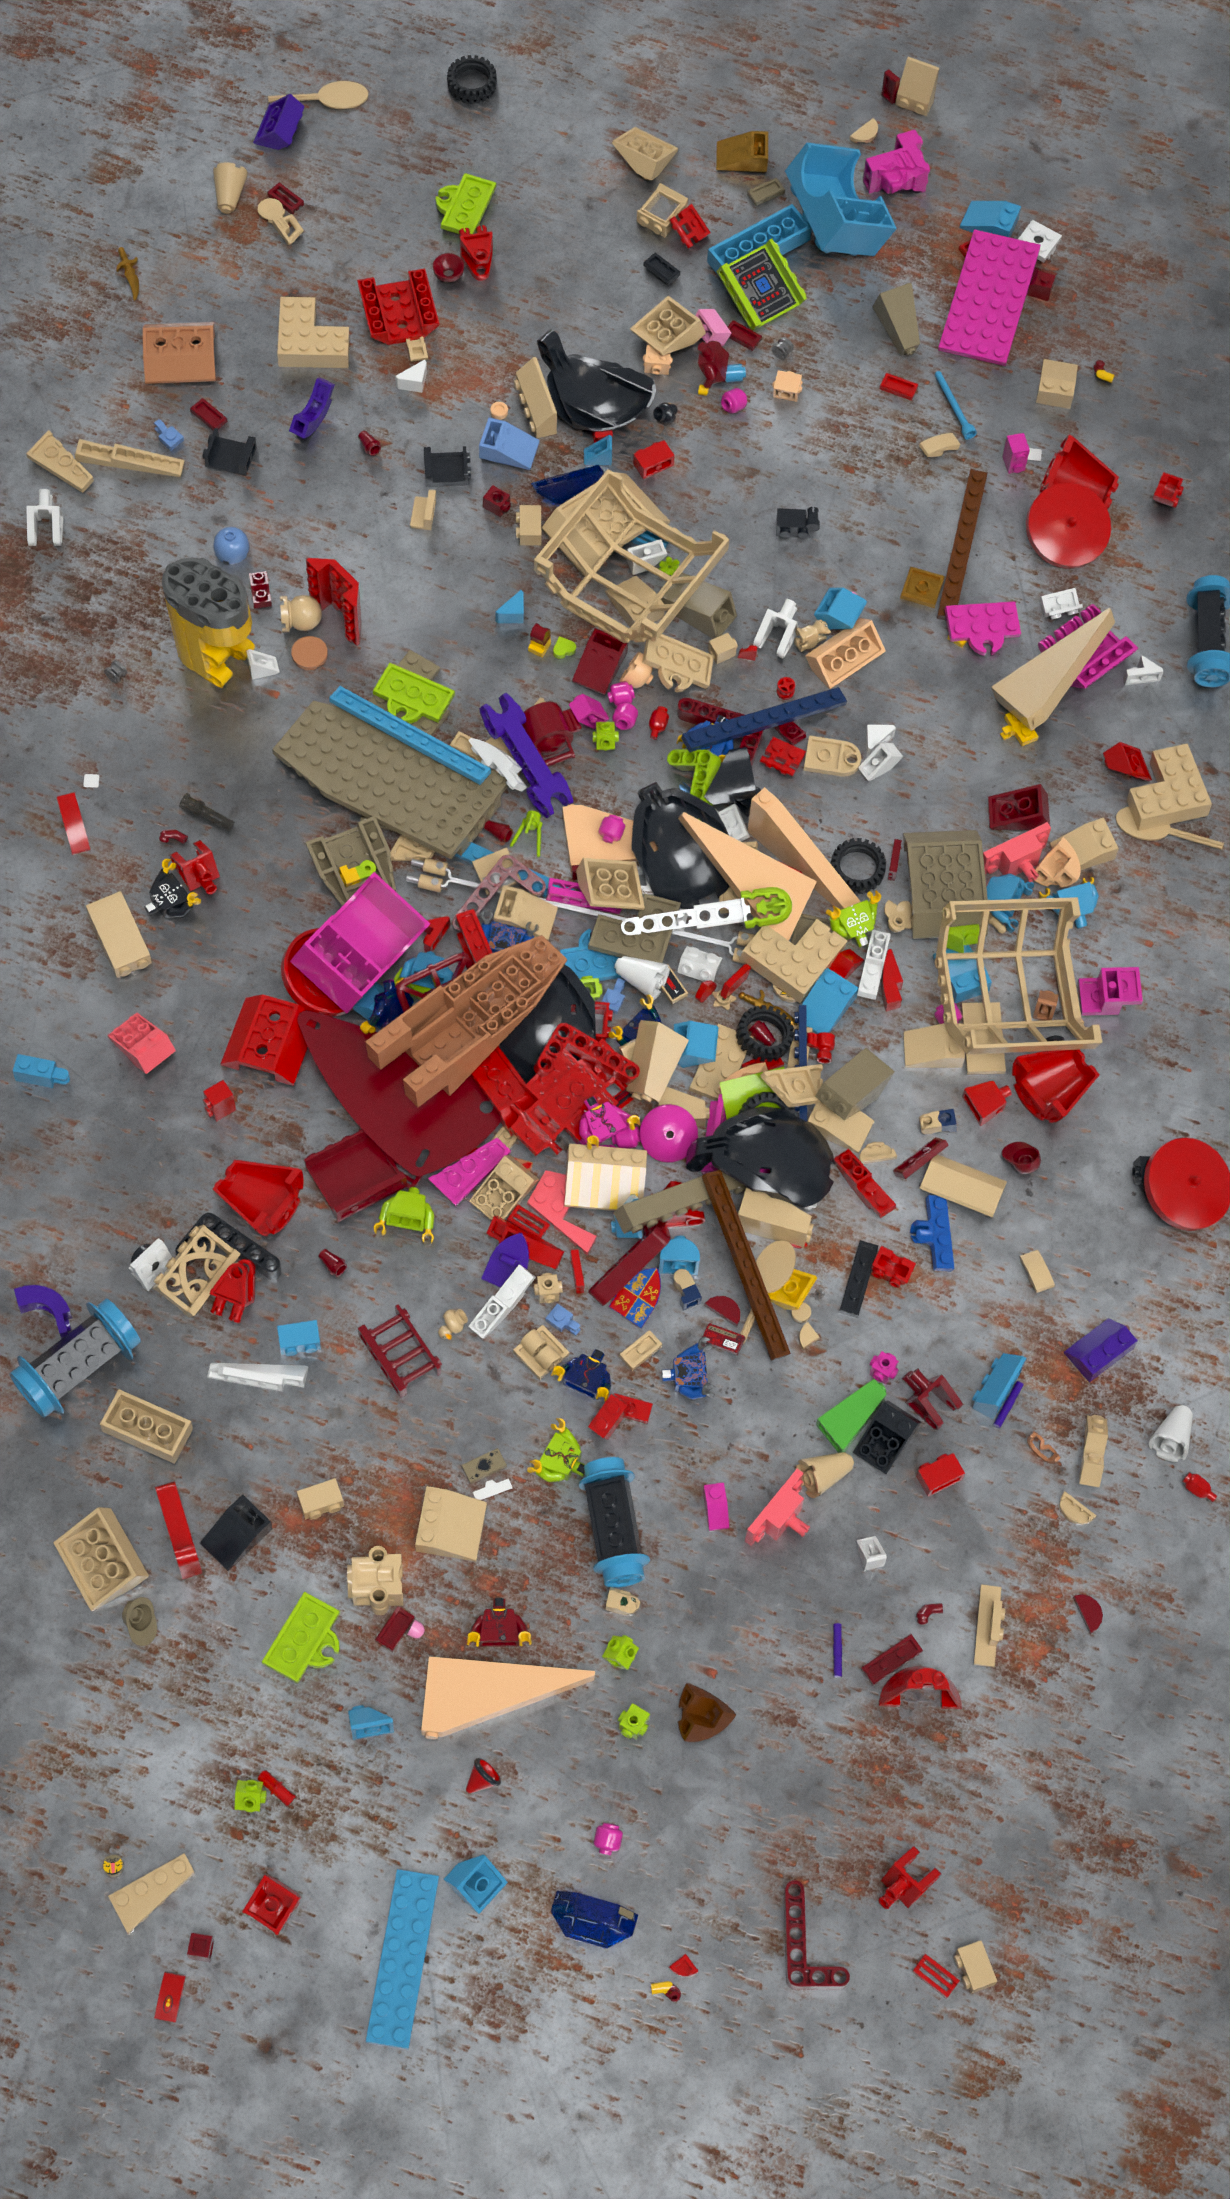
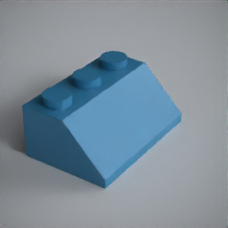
(998, 1384)

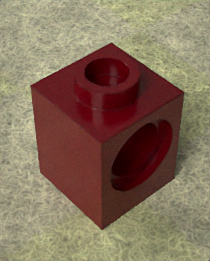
(496, 501)
(200, 1947)

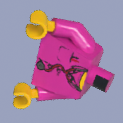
(603, 1122)

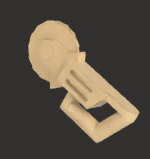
(274, 212)

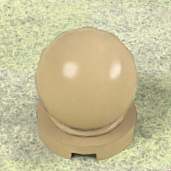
(301, 613)

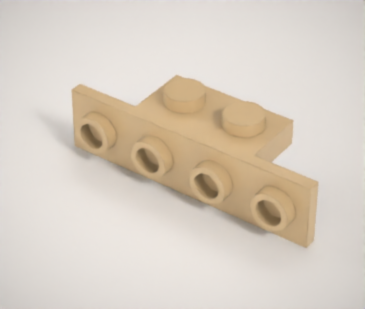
(988, 1625)

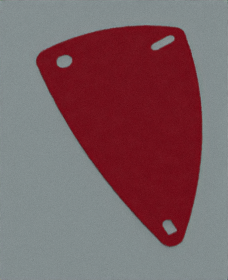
(378, 1101)

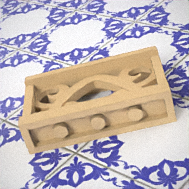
(221, 1262)

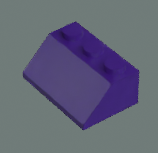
(279, 123)
(1101, 1348)

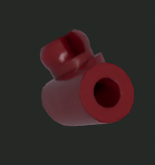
(173, 834)
(926, 1610)

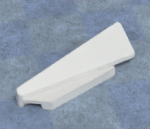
(259, 1375)

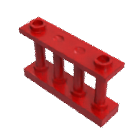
(472, 936)

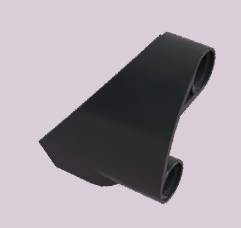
(733, 780)

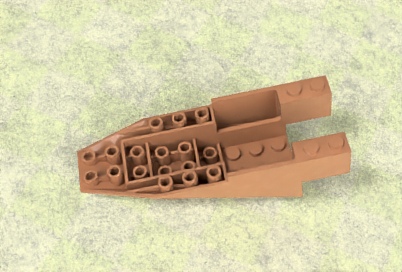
(467, 1018)

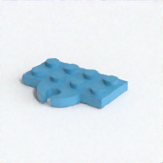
(589, 962)

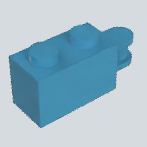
(39, 1071)

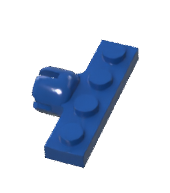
(936, 1233)

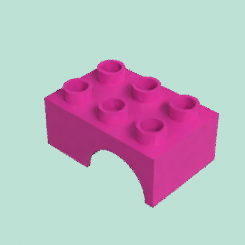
(360, 942)

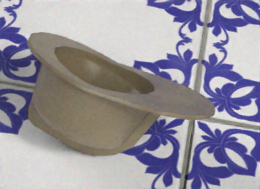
(140, 1621)

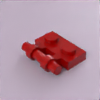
(693, 223)
(784, 752)

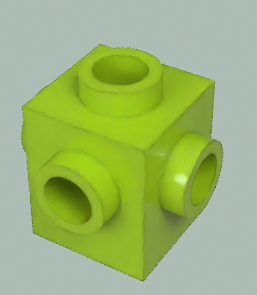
(605, 735)
(593, 985)
(620, 1652)
(633, 1715)
(249, 1795)

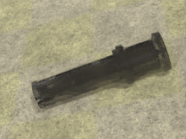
(198, 809)

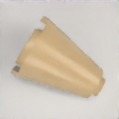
(228, 185)
(824, 1471)

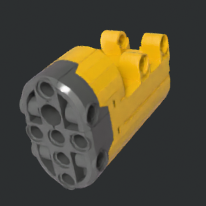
(207, 617)

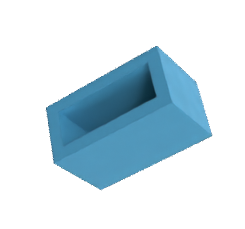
(299, 1338)

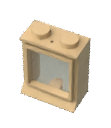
(660, 208)

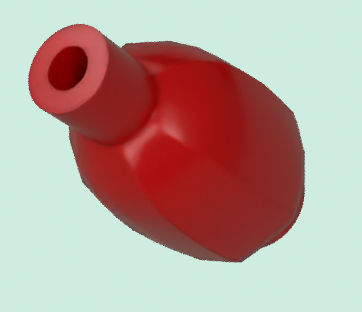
(658, 721)
(1198, 1486)

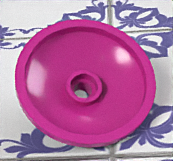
(658, 1123)

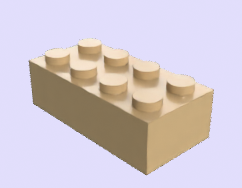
(146, 1426)

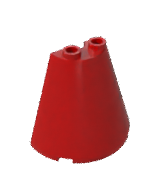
(1080, 466)
(1052, 1082)
(261, 1193)
(918, 1678)

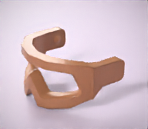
(1053, 1459)

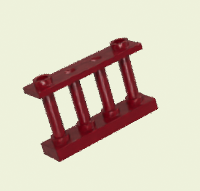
(390, 1367)

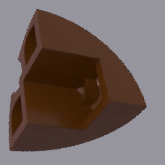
(702, 1714)

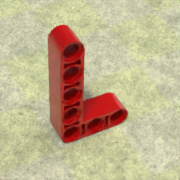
(585, 1053)
(178, 1530)

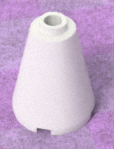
(643, 974)
(1173, 1435)

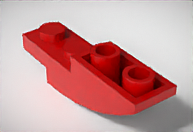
(863, 1184)
(539, 1249)

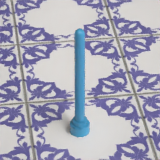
(968, 430)

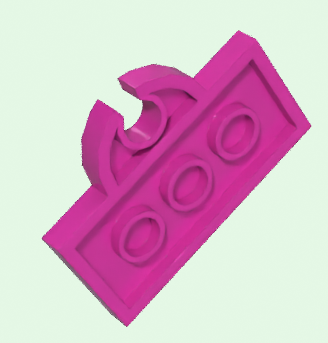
(983, 624)

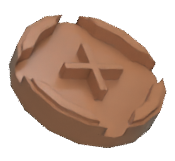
(309, 653)

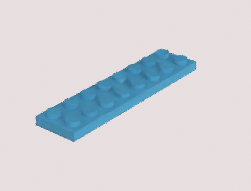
(402, 1959)

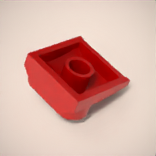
(272, 1903)

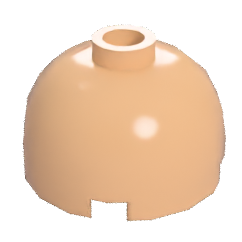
(637, 672)

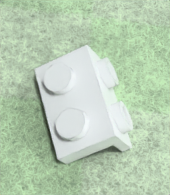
(1059, 603)
(734, 822)
(699, 964)

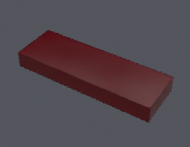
(920, 1158)
(892, 1659)

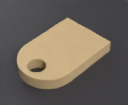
(831, 757)

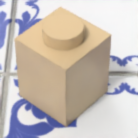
(722, 648)

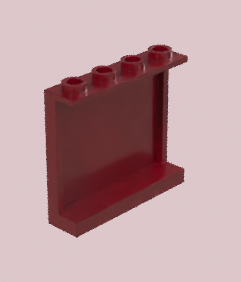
(354, 1174)

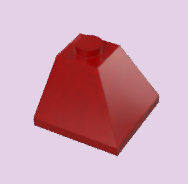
(1127, 760)

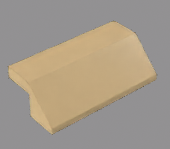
(963, 1185)

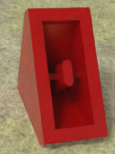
(846, 963)

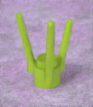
(531, 822)

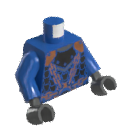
(503, 935)
(690, 1372)

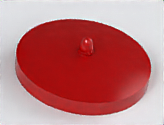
(1068, 525)
(300, 987)
(1187, 1184)

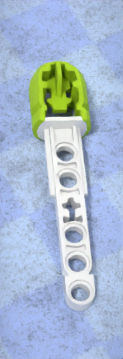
(737, 912)

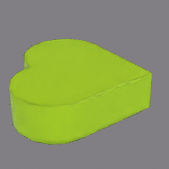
(564, 647)

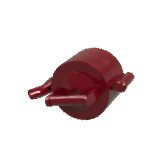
(551, 730)

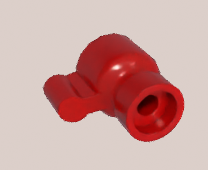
(824, 1043)

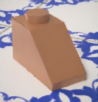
(1045, 1005)

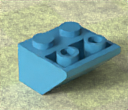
(840, 608)
(701, 1044)

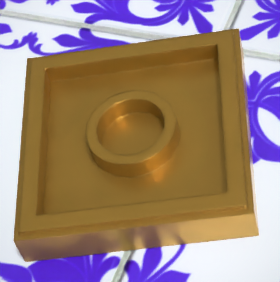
(922, 587)

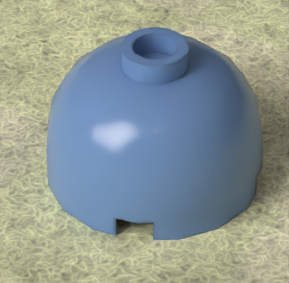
(231, 545)

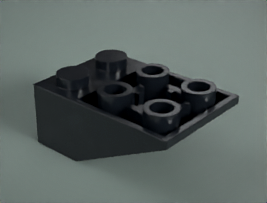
(886, 1436)
(236, 1532)

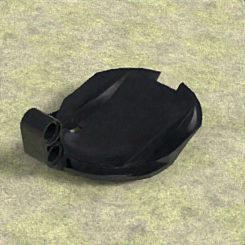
(582, 390)
(679, 866)
(530, 1036)
(773, 1141)

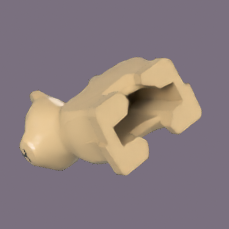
(810, 635)

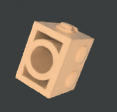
(655, 362)
(787, 385)

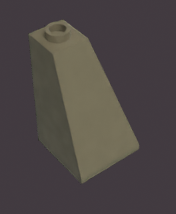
(898, 316)

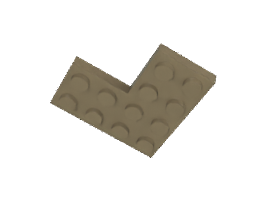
(427, 669)
(609, 938)

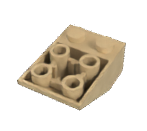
(520, 907)
(504, 1188)

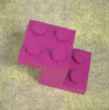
(1110, 991)

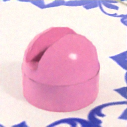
(416, 1630)

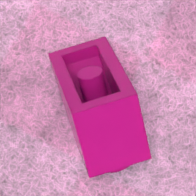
(716, 1506)

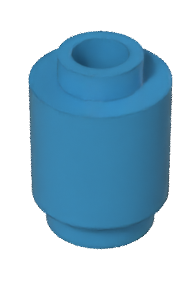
(735, 373)

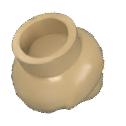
(454, 1323)

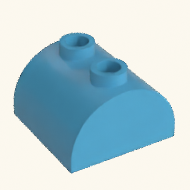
(679, 1254)

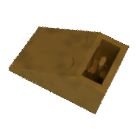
(743, 152)

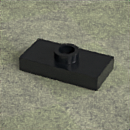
(661, 268)

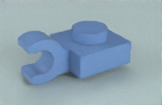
(169, 437)
(614, 996)
(562, 1318)

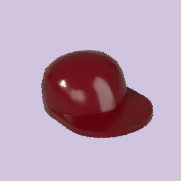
(1022, 1156)

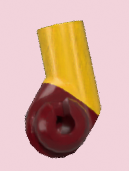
(1101, 373)
(667, 1989)

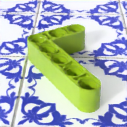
(702, 762)

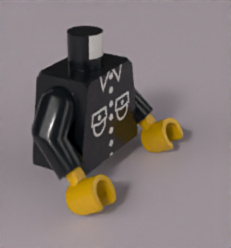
(169, 895)

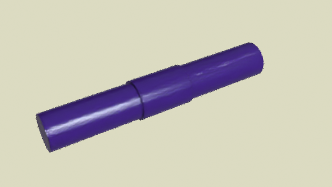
(1008, 1404)
(837, 1649)

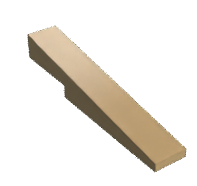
(127, 458)

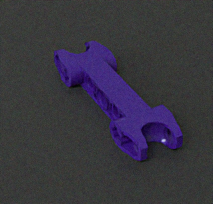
(510, 729)

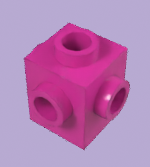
(884, 1367)

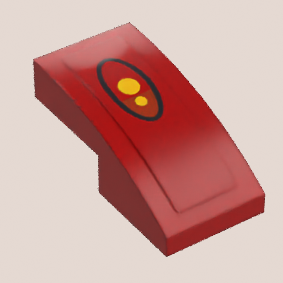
(170, 1997)

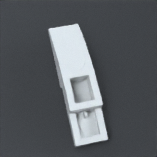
(499, 761)
(874, 964)
(503, 1302)

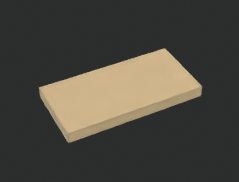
(983, 1063)

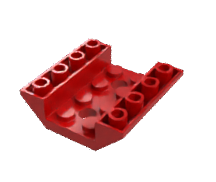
(413, 308)
(334, 585)
(280, 1037)

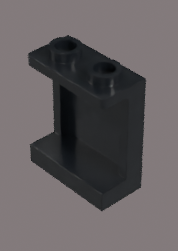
(446, 468)

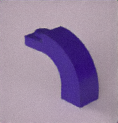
(312, 415)
(43, 1298)

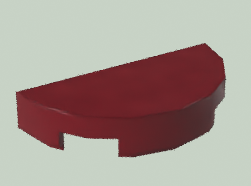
(724, 1307)
(1090, 1611)

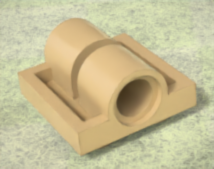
(540, 1351)

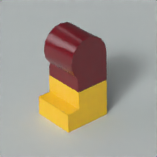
(540, 640)

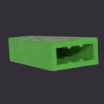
(850, 1416)

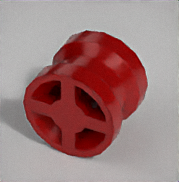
(788, 684)

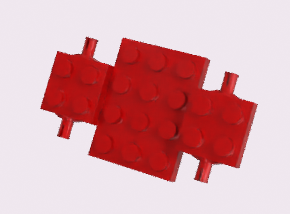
(561, 1101)

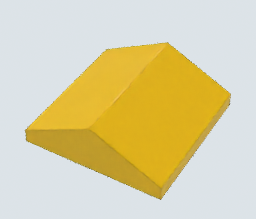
(794, 1291)

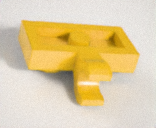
(1017, 728)

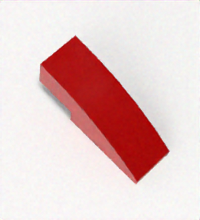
(73, 823)
(891, 983)

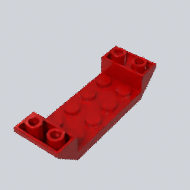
(502, 1086)

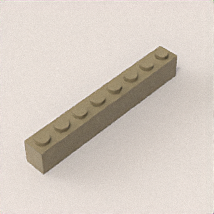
(669, 1202)

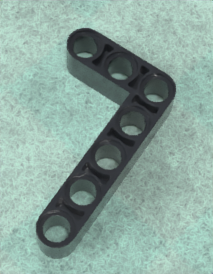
(235, 1238)

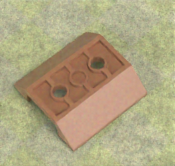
(179, 358)

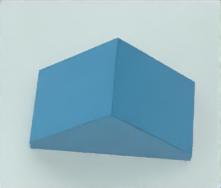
(599, 452)
(512, 610)

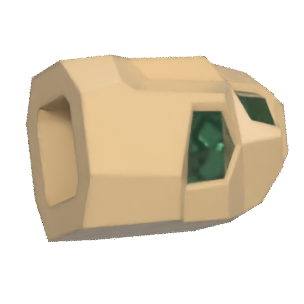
(622, 1602)

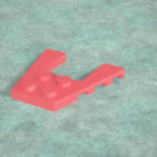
(549, 1203)

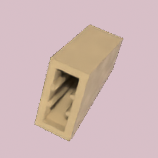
(692, 1104)

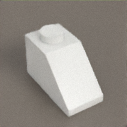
(650, 552)
(880, 761)

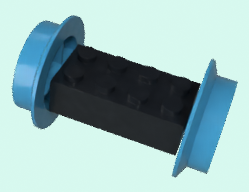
(75, 1357)

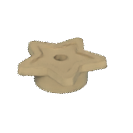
(724, 1003)

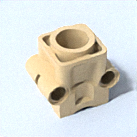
(376, 1580)

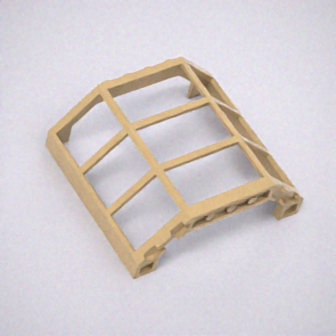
(649, 630)
(1069, 908)

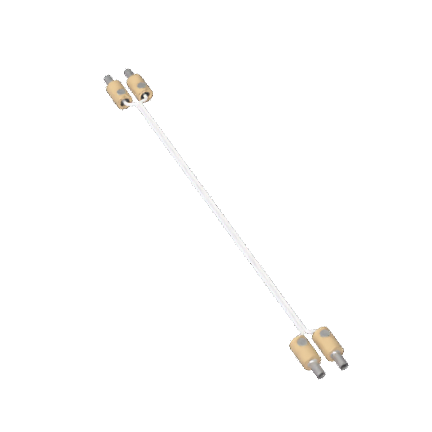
(440, 868)

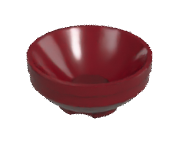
(448, 262)

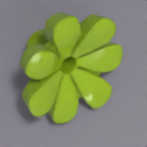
(669, 566)

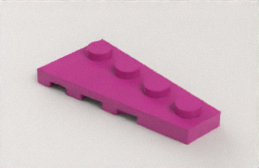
(465, 1175)

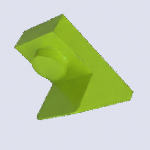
(961, 936)

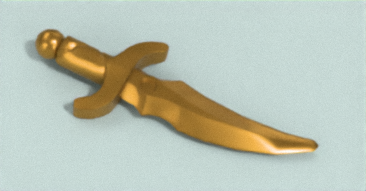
(129, 271)
(759, 1002)

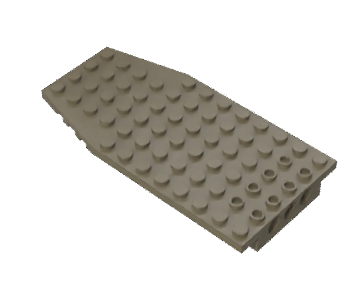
(388, 779)

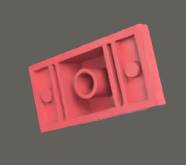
(1018, 853)
(780, 1512)

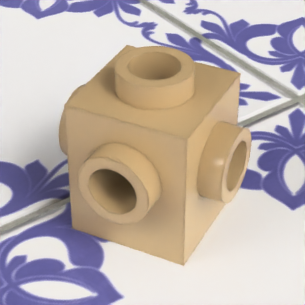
(548, 1288)

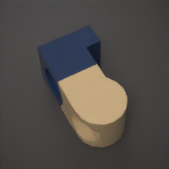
(938, 1122)
(685, 1284)

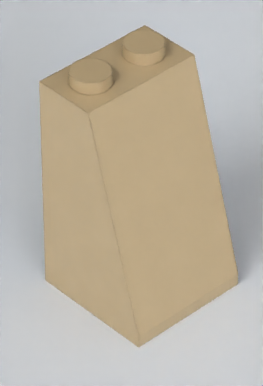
(118, 934)
(657, 1055)
(774, 1219)

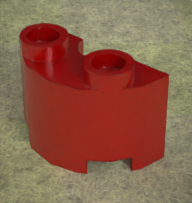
(1168, 490)
(892, 1268)

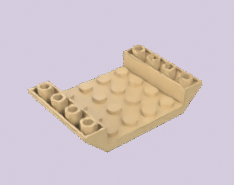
(610, 517)

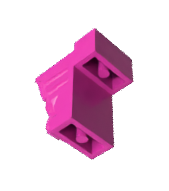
(898, 168)

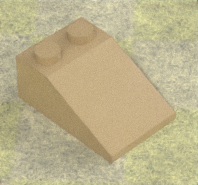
(917, 86)
(1057, 384)
(628, 609)
(1091, 843)
(932, 1048)
(845, 1133)

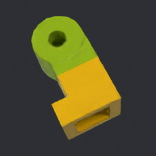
(356, 874)

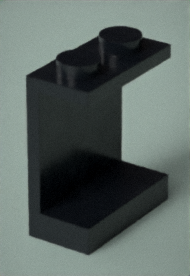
(229, 454)

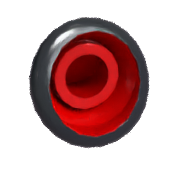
(482, 1777)

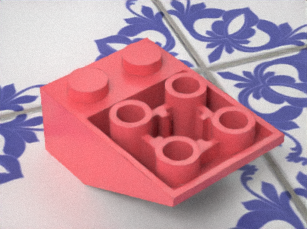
(142, 1042)

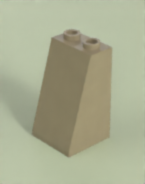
(707, 610)
(855, 1084)

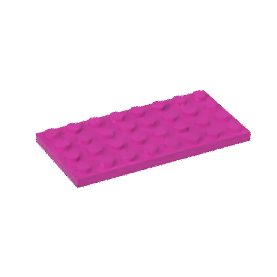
(989, 297)

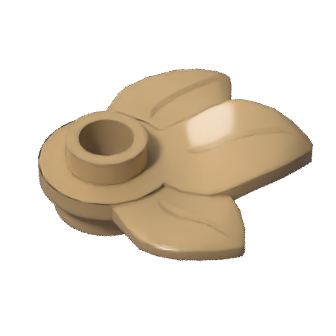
(901, 913)

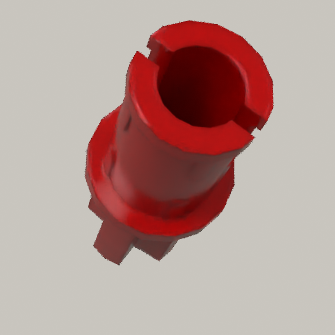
(276, 1788)

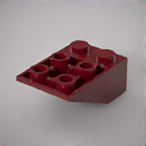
(600, 661)

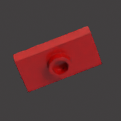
(639, 1411)

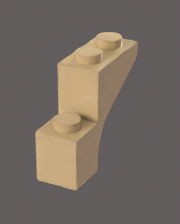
(1093, 1451)

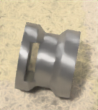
(782, 348)
(115, 671)

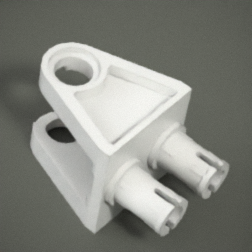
(44, 511)
(781, 619)

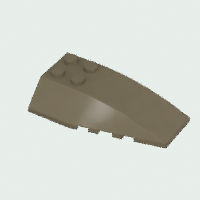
(351, 849)

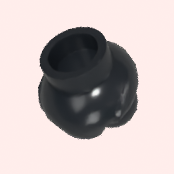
(665, 413)

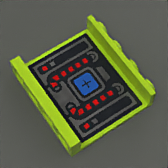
(762, 285)

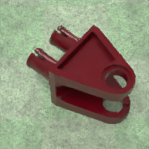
(920, 1404)

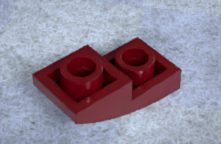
(260, 589)
(791, 732)

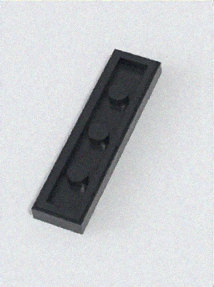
(858, 1279)

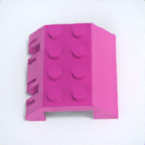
(1107, 655)

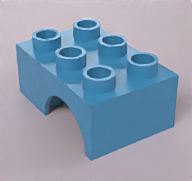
(825, 188)

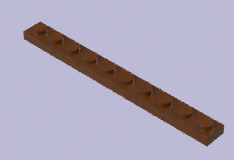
(962, 541)
(746, 1265)

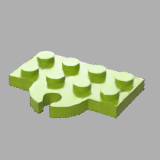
(465, 203)
(412, 694)
(303, 1639)

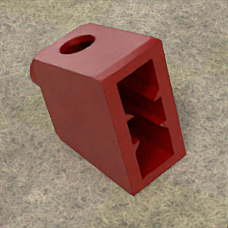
(986, 1100)

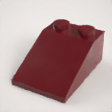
(1019, 809)

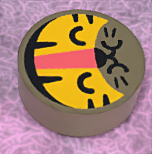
(113, 1866)

